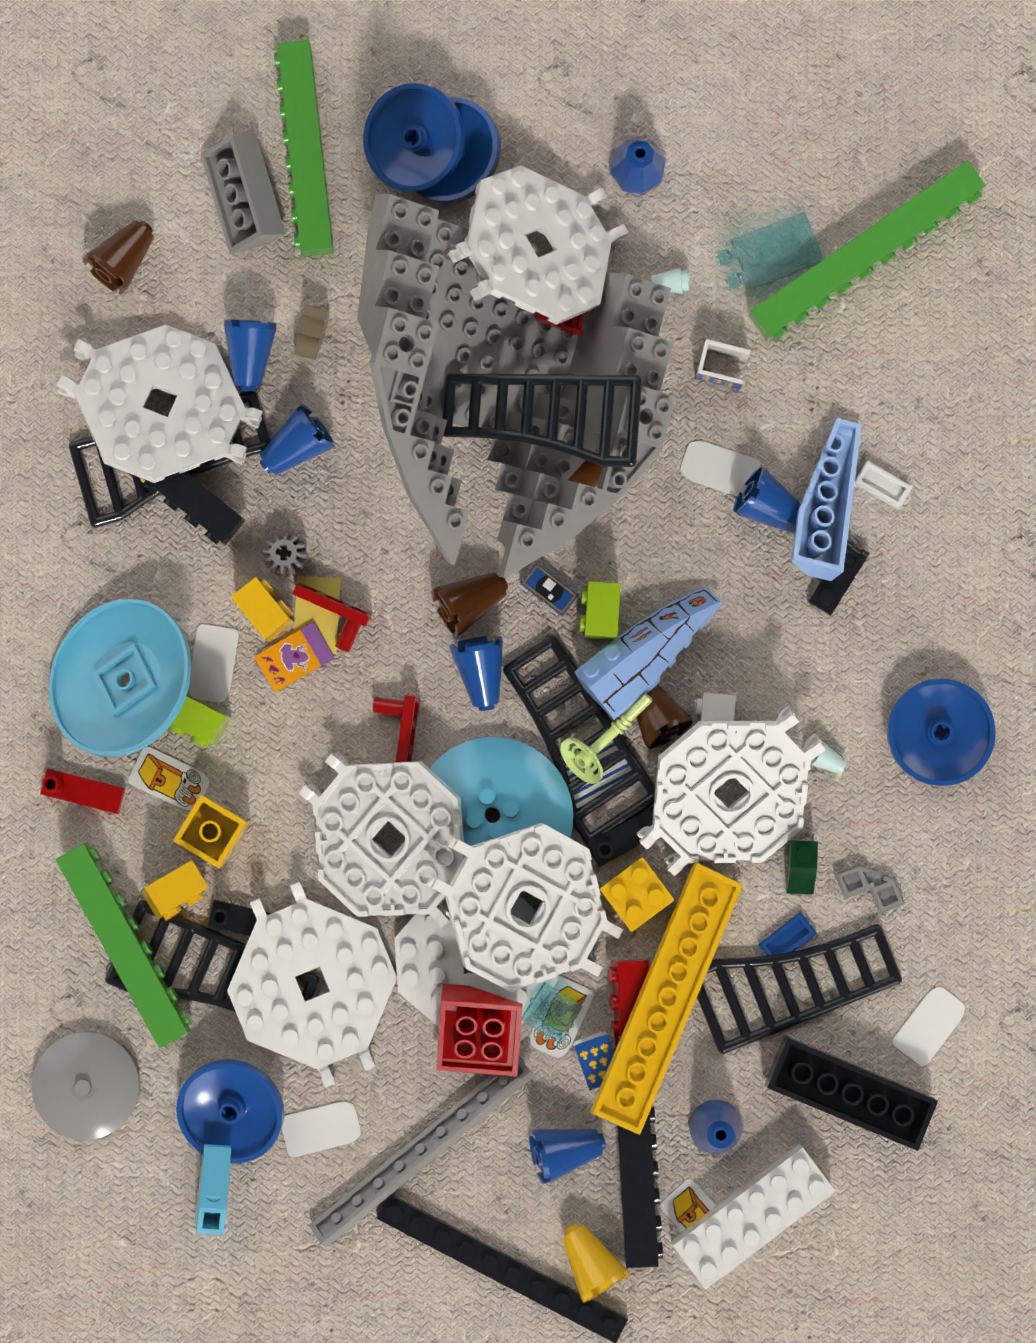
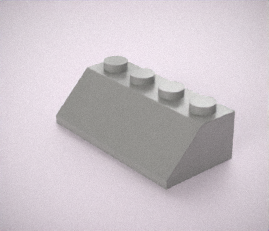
(242, 192)

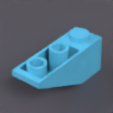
(213, 1190)

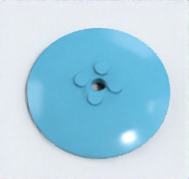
(89, 675)
(507, 778)

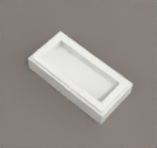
(882, 485)

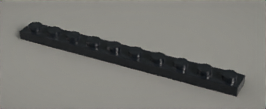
(502, 1268)

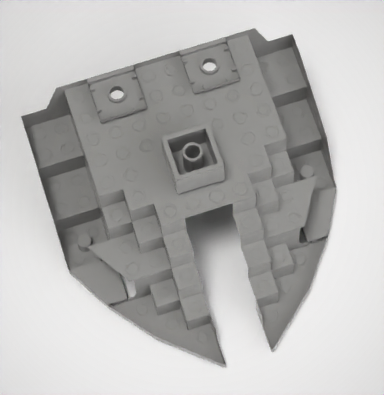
(428, 325)

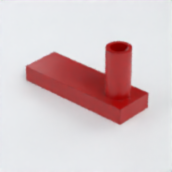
(354, 615)
(409, 712)
(82, 791)

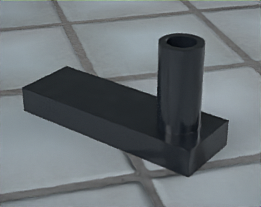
(619, 839)
(232, 917)

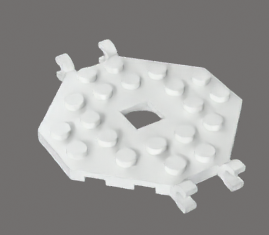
(557, 283)
(142, 440)
(353, 814)
(758, 822)
(489, 884)
(431, 957)
(326, 1025)

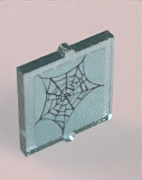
(552, 1012)

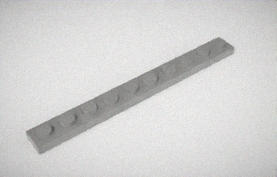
(417, 1154)

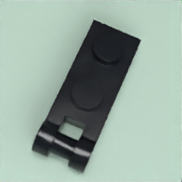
(830, 593)

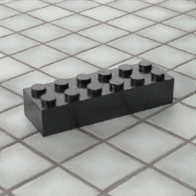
(851, 1092)

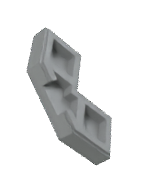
(882, 887)

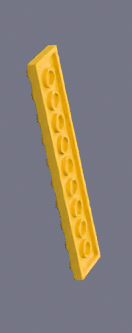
(666, 998)

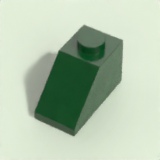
(801, 866)

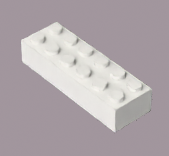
(752, 1216)

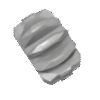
(277, 559)

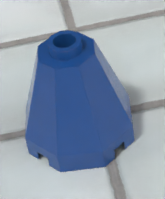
(637, 166)

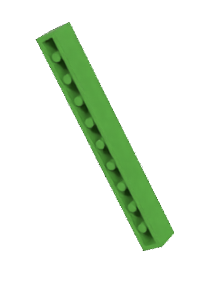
(867, 250)

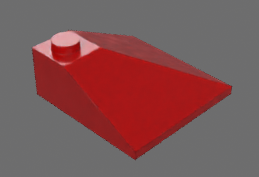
(478, 1032)

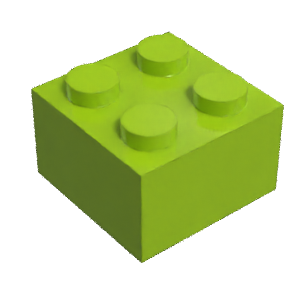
(602, 610)
(201, 722)

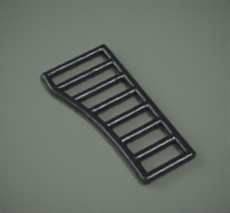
(550, 441)
(144, 496)
(550, 737)
(215, 938)
(802, 956)

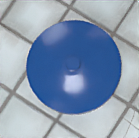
(414, 137)
(478, 159)
(941, 732)
(232, 1107)

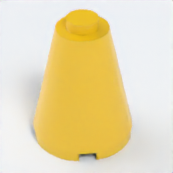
(591, 1262)

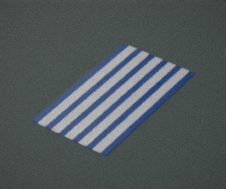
(609, 777)

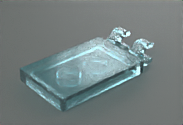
(772, 252)

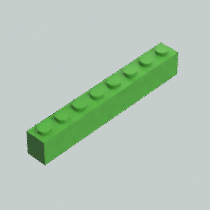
(305, 148)
(123, 944)

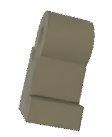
(311, 332)

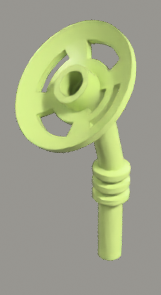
(589, 753)

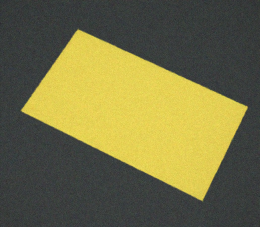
(323, 619)

